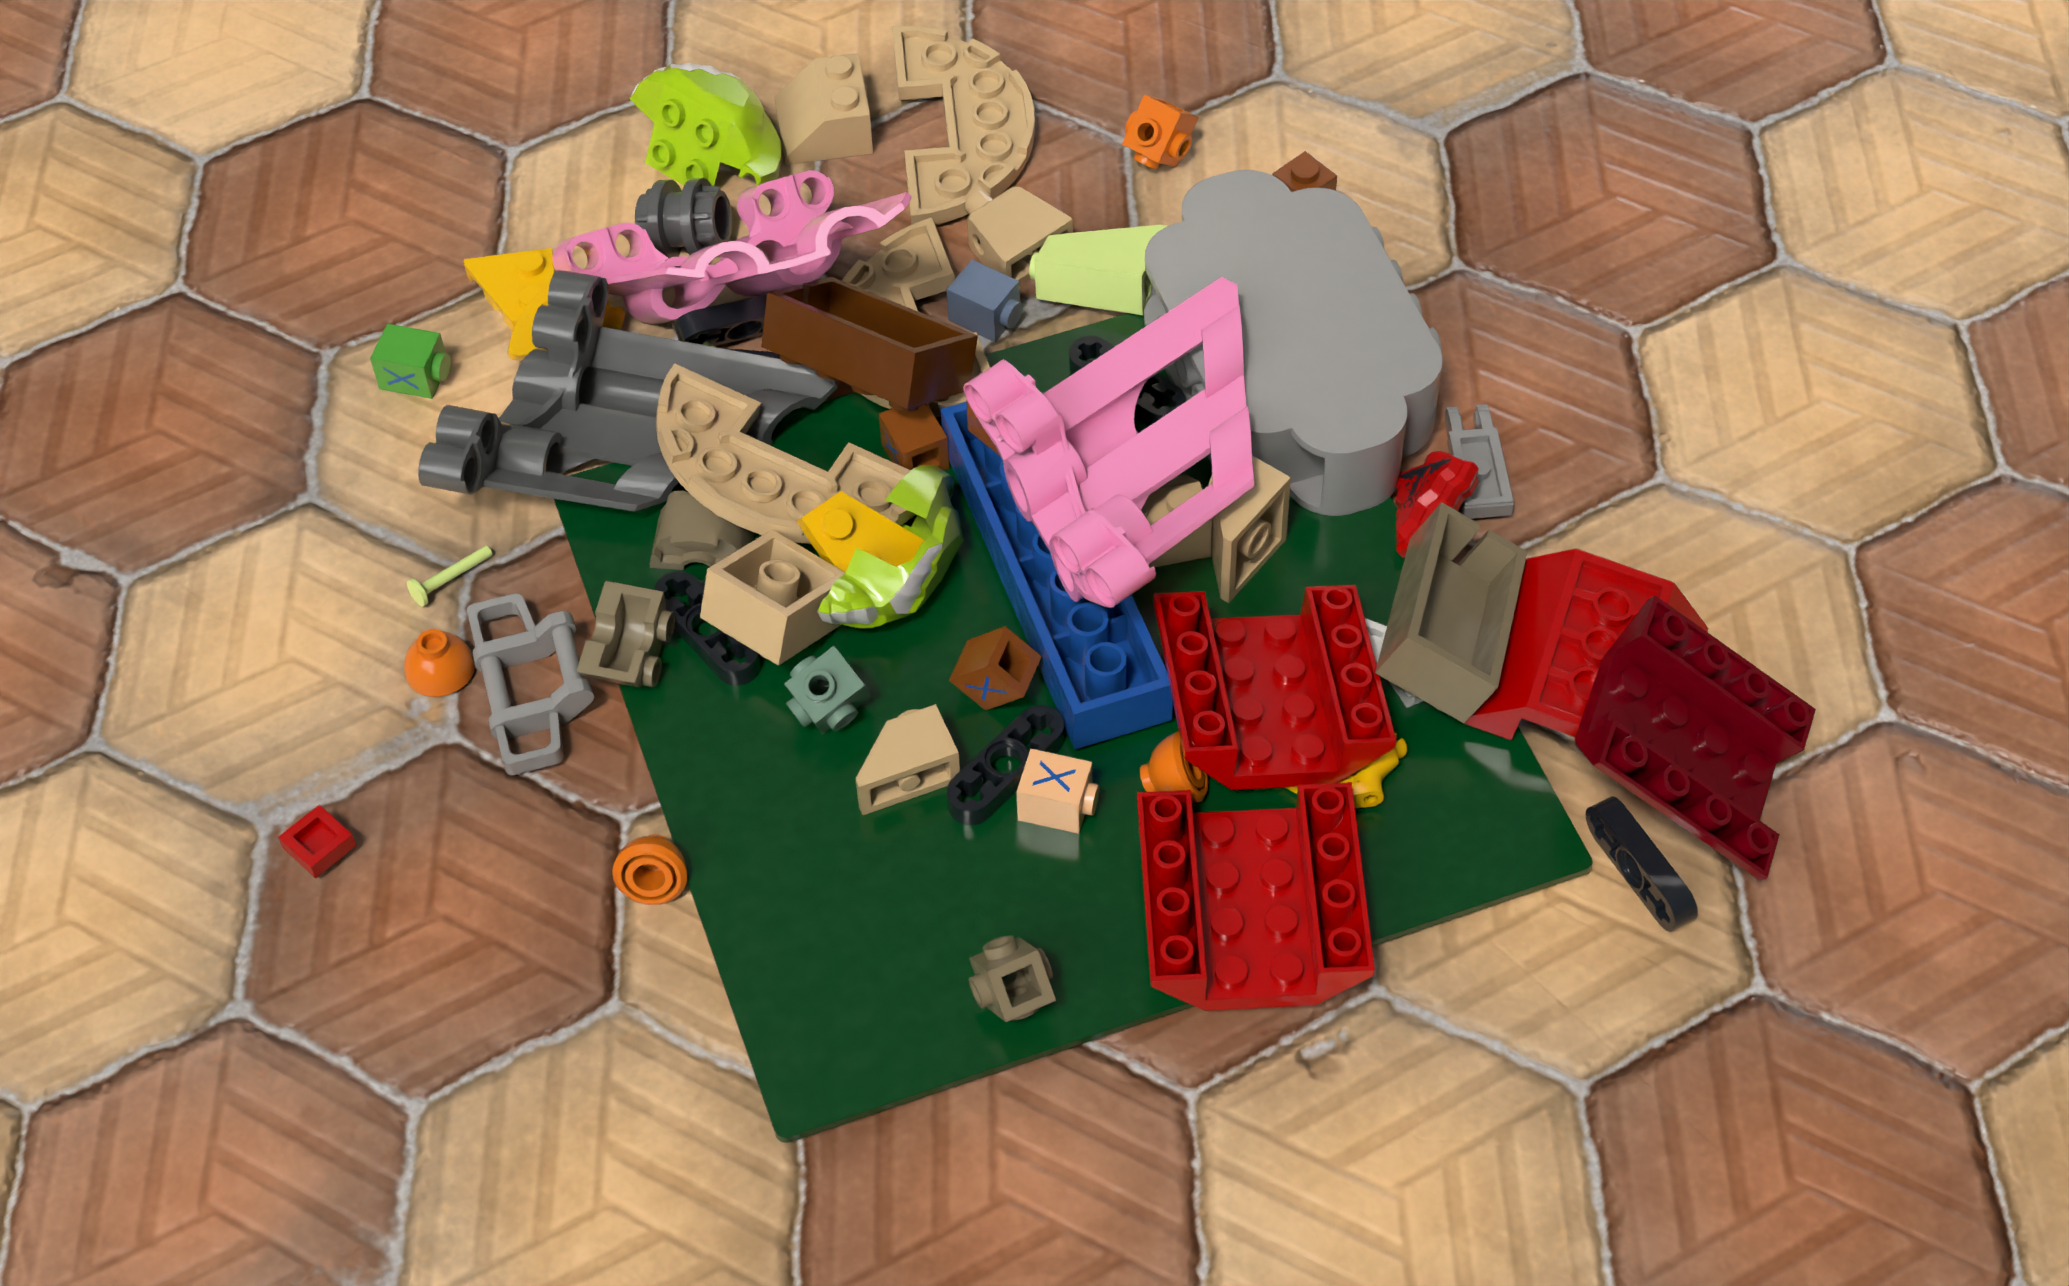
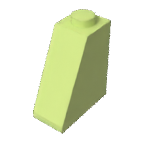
(1095, 269)

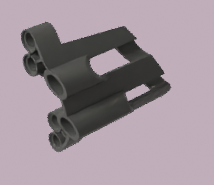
(597, 397)

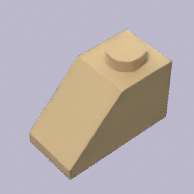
(907, 760)

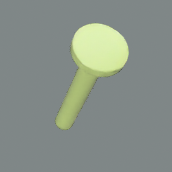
(420, 591)

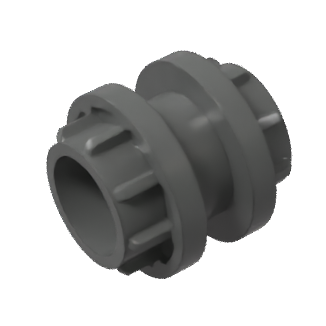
(685, 217)

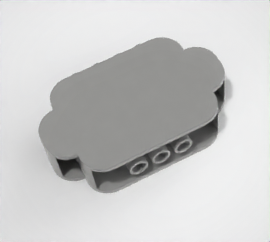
(1330, 336)

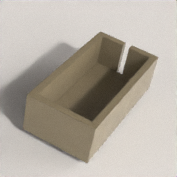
(1452, 618)

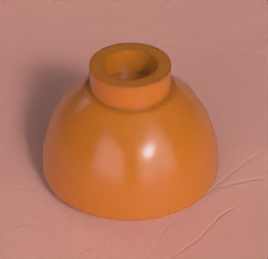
(438, 663)
(1172, 772)
(650, 870)

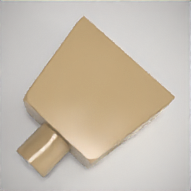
(1011, 228)

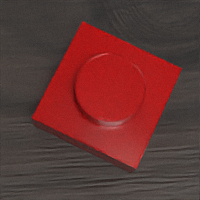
(317, 841)

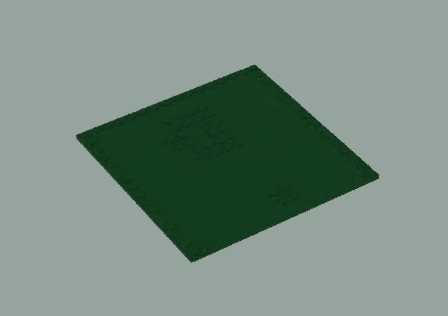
(858, 929)

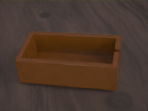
(868, 342)

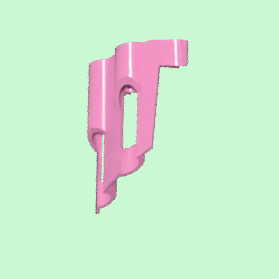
(795, 236)
(1087, 469)

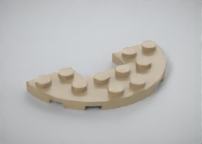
(985, 117)
(907, 270)
(748, 481)

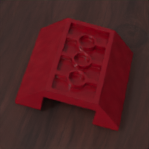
(1693, 731)

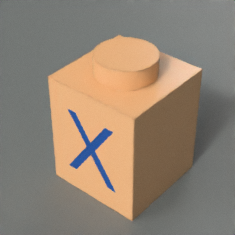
(1056, 791)

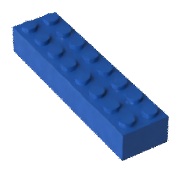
(1093, 656)

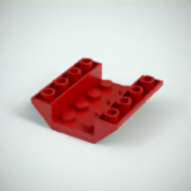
(1561, 628)
(1275, 693)
(1254, 900)

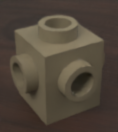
(1025, 987)

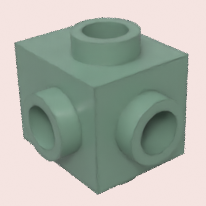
(831, 675)

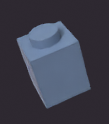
(984, 301)

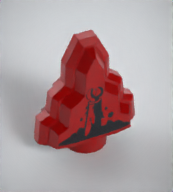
(1424, 487)

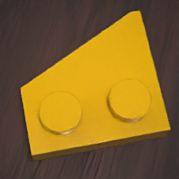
(511, 279)
(847, 524)

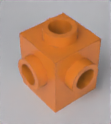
(1159, 132)

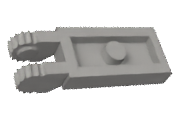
(1483, 448)

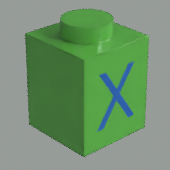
(410, 361)

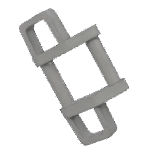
(538, 642)

